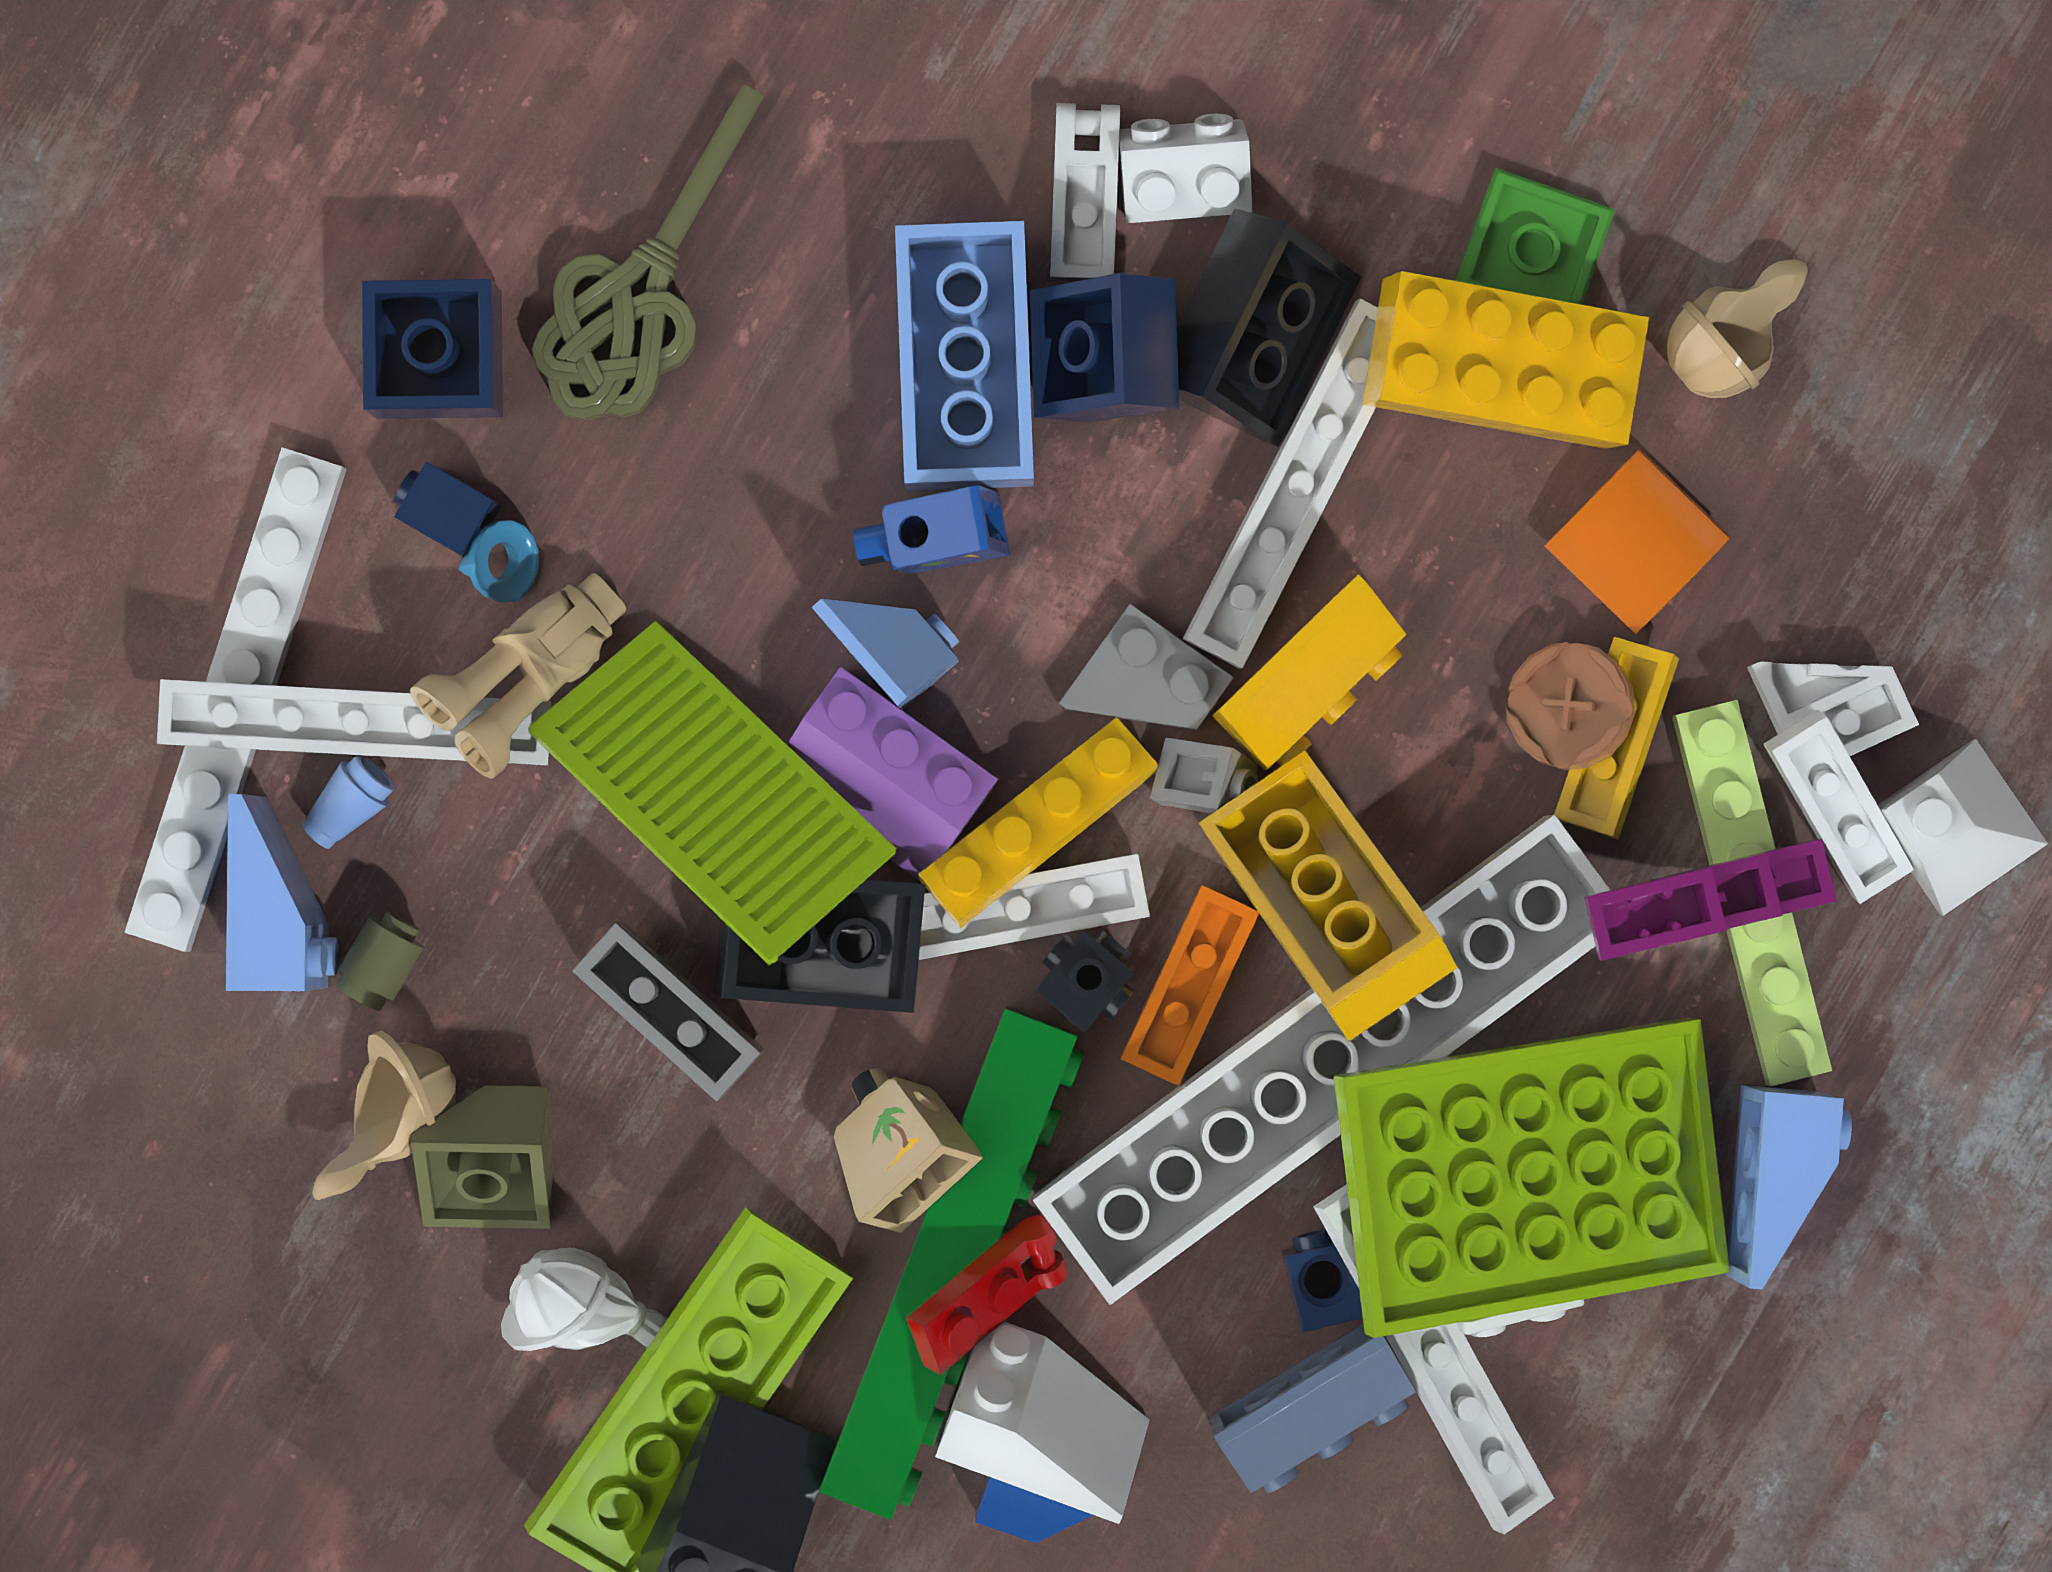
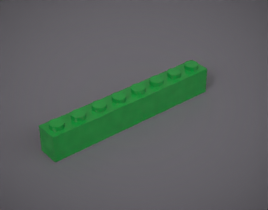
(897, 1392)

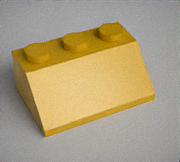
(1313, 676)

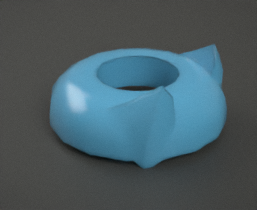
(521, 566)

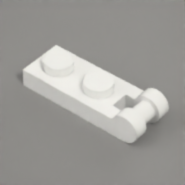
(1084, 194)

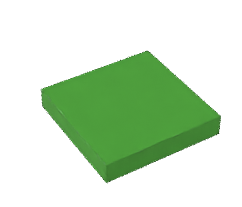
(1535, 240)

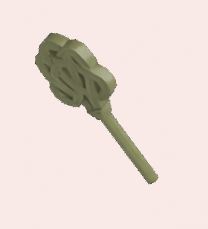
(657, 257)

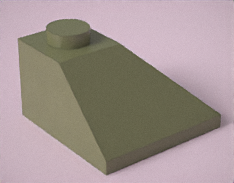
(488, 1161)

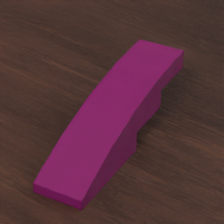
(1710, 899)

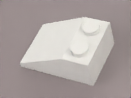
(1043, 1424)

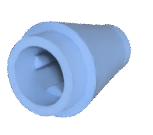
(348, 800)

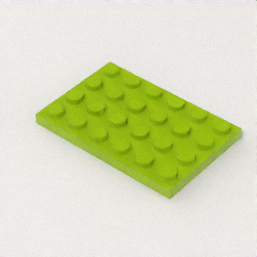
(1531, 1175)

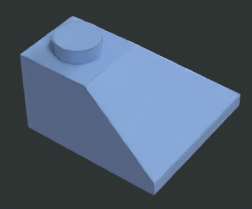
(892, 645)

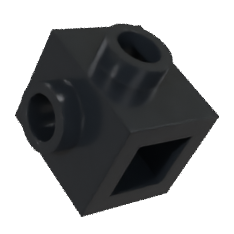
(1080, 1003)

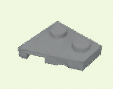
(1147, 677)

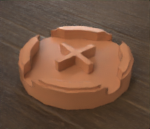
(1570, 705)

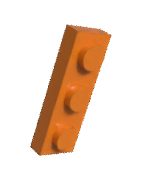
(1189, 985)

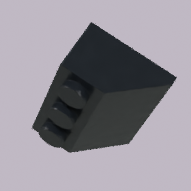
(1259, 324)

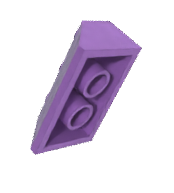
(891, 770)

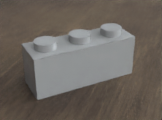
(668, 1010)

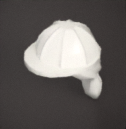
(573, 1304)

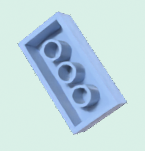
(964, 355)

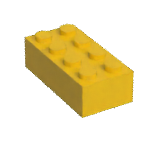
(1505, 360)
(1328, 895)

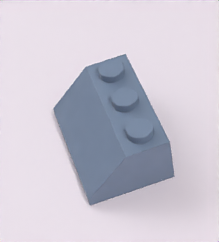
(1311, 1409)

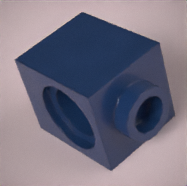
(443, 508)
(1326, 1309)

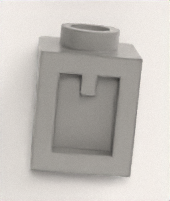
(1201, 775)

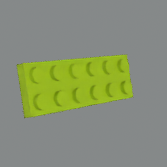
(729, 1334)

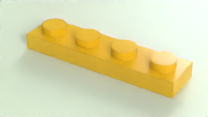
(1038, 822)

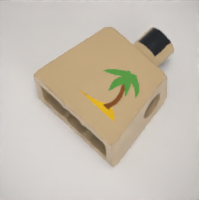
(900, 1150)

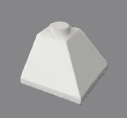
(1960, 827)

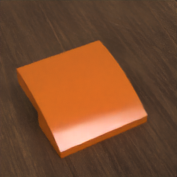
(1637, 541)

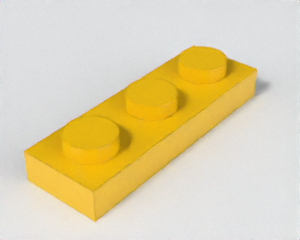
(1602, 794)

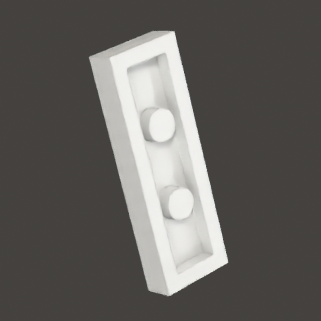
(1838, 806)

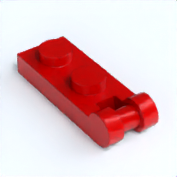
(987, 1293)

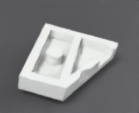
(1859, 701)

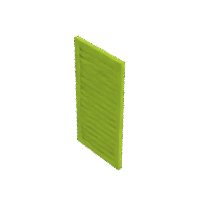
(712, 792)

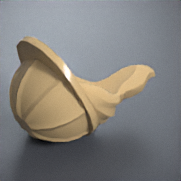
(1726, 335)
(394, 1098)

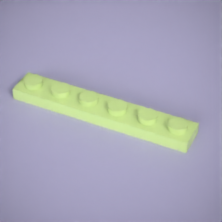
(1765, 951)

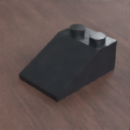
(852, 958)
(740, 1494)

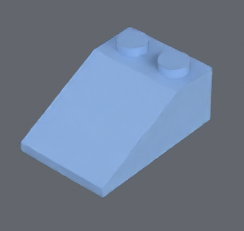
(273, 917)
(1781, 1165)

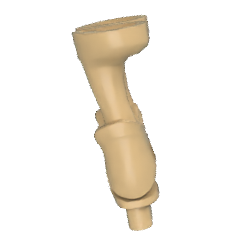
(550, 644)

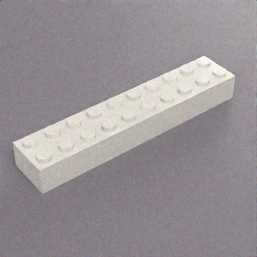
(1274, 1091)

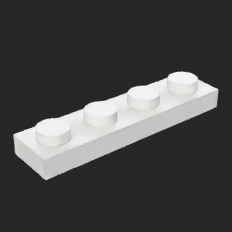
(1041, 907)

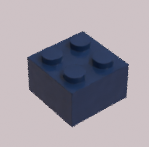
(432, 348)
(1104, 348)

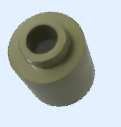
(379, 960)

